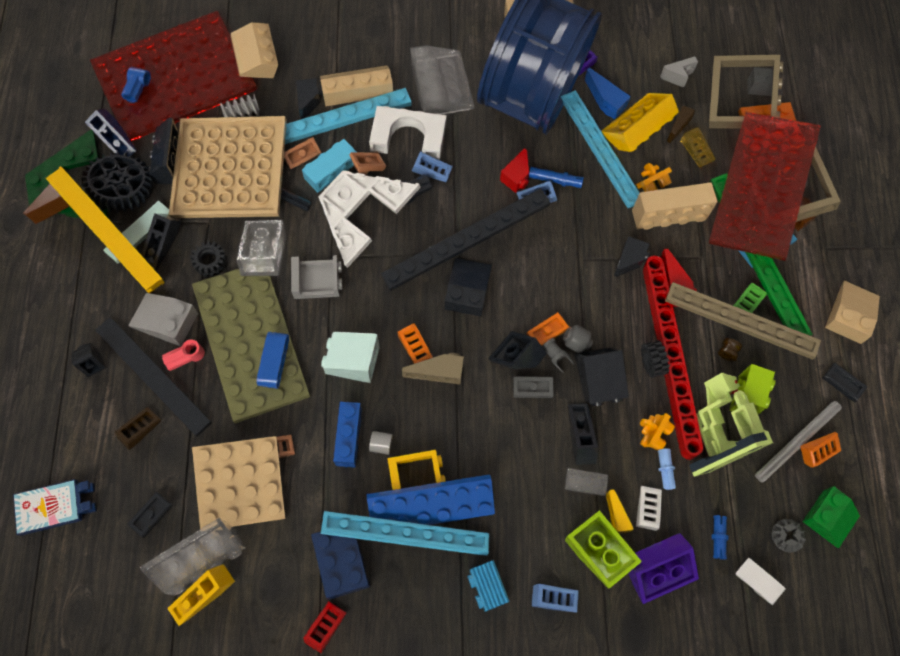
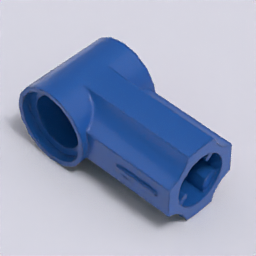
(136, 80)

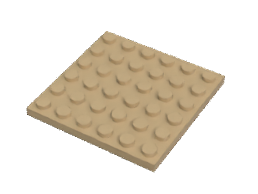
(228, 167)

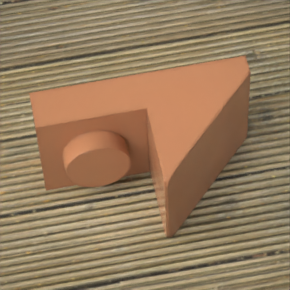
(367, 162)

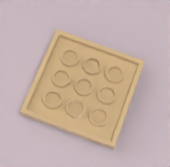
(239, 482)

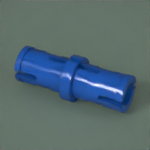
(720, 537)

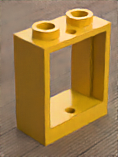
(436, 459)

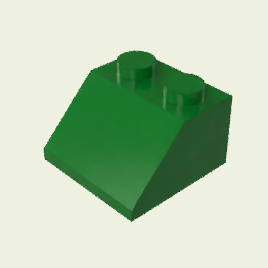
(832, 516)

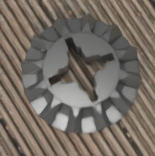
(779, 535)

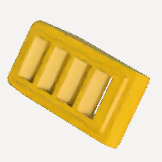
(617, 513)

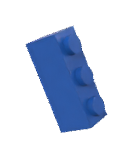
(347, 434)

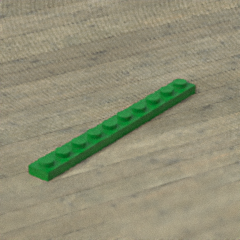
(771, 279)

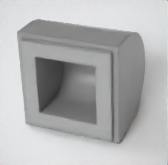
(380, 442)

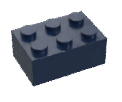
(340, 564)

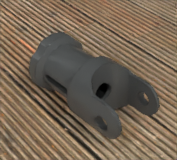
(555, 353)

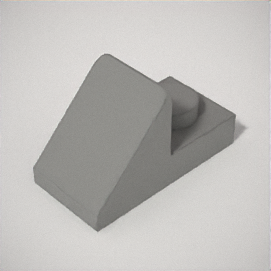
(678, 72)

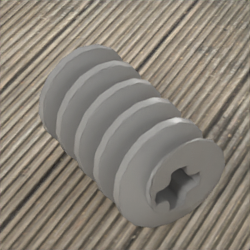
(242, 108)

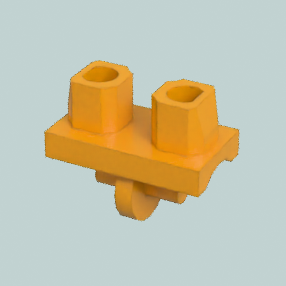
(662, 177)
(653, 429)

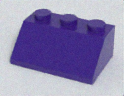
(664, 568)

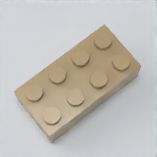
(674, 206)

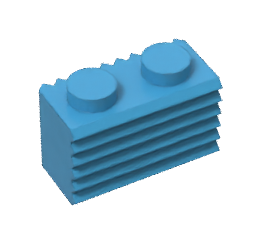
(488, 586)

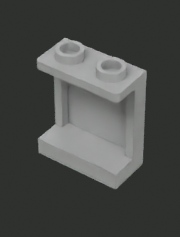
(315, 278)

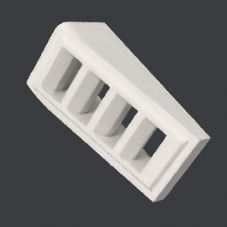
(655, 524)

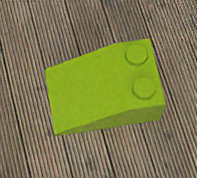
(602, 549)

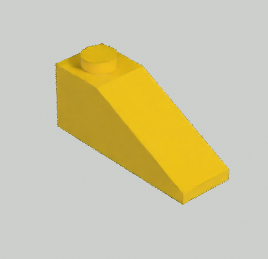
(201, 593)

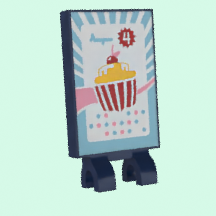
(51, 506)

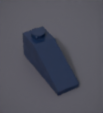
(110, 132)

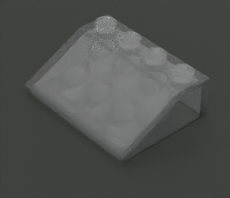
(441, 80)
(193, 557)

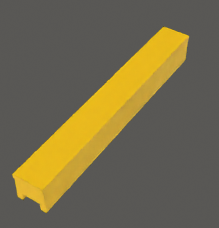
(105, 230)

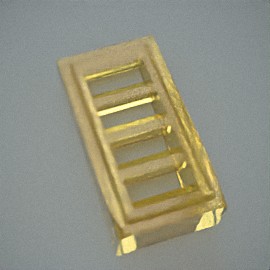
(695, 136)

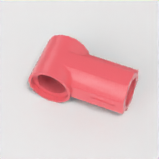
(182, 356)

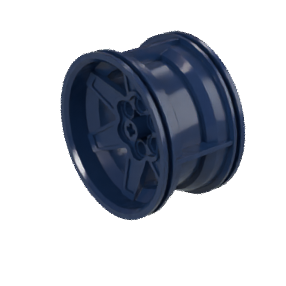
(537, 59)

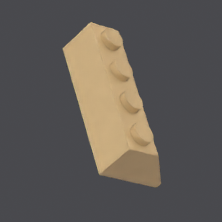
(356, 85)

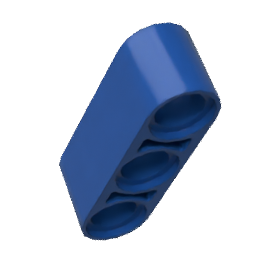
(272, 360)

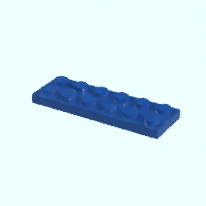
(435, 502)

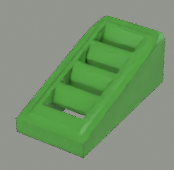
(754, 294)

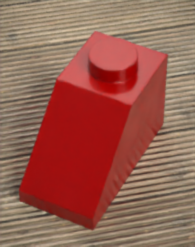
(516, 172)

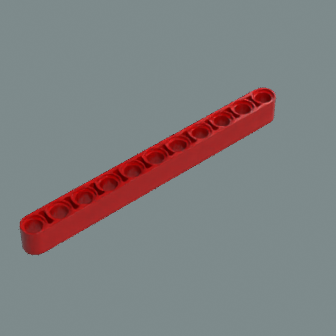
(676, 363)

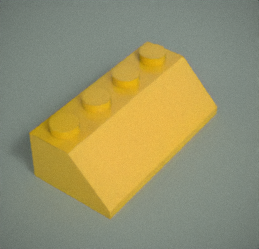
(641, 121)

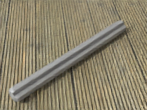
(800, 439)

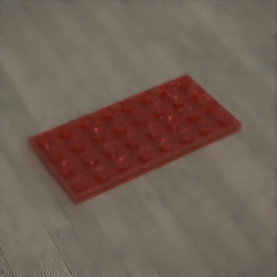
(765, 185)

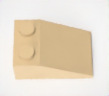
(854, 313)

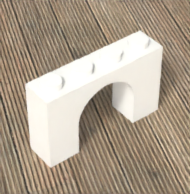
(389, 119)

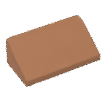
(301, 153)

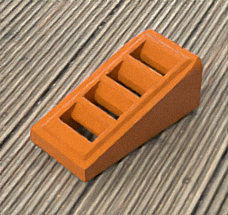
(408, 331)
(809, 448)

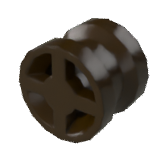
(730, 349)

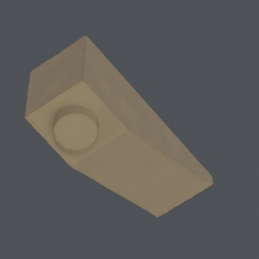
(443, 368)

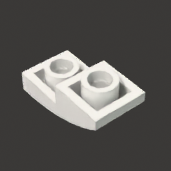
(760, 581)

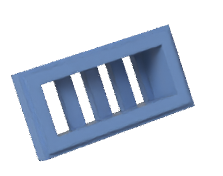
(428, 160)
(544, 186)
(538, 594)

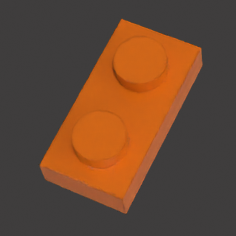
(548, 329)

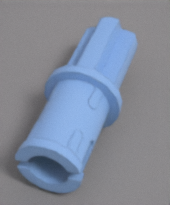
(666, 469)

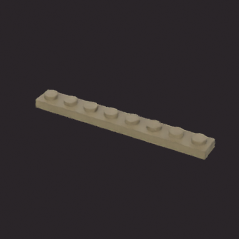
(743, 321)

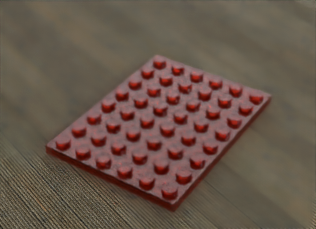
(189, 71)

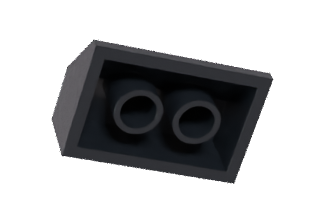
(164, 152)

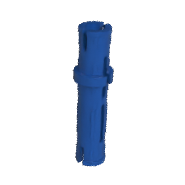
(556, 177)

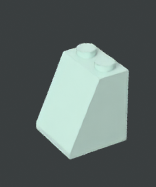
(351, 355)

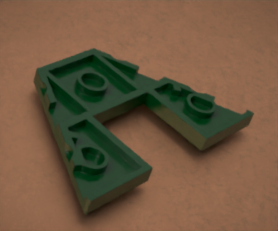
(74, 155)

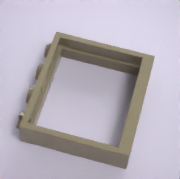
(743, 61)
(822, 206)

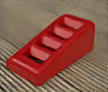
(318, 623)

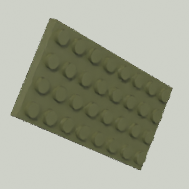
(237, 319)

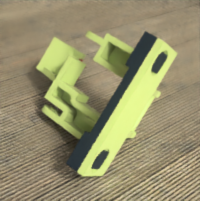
(710, 419)

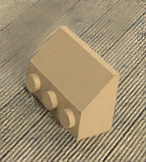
(254, 51)

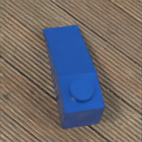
(607, 95)

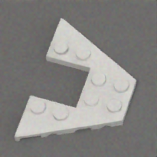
(344, 197)

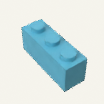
(328, 165)

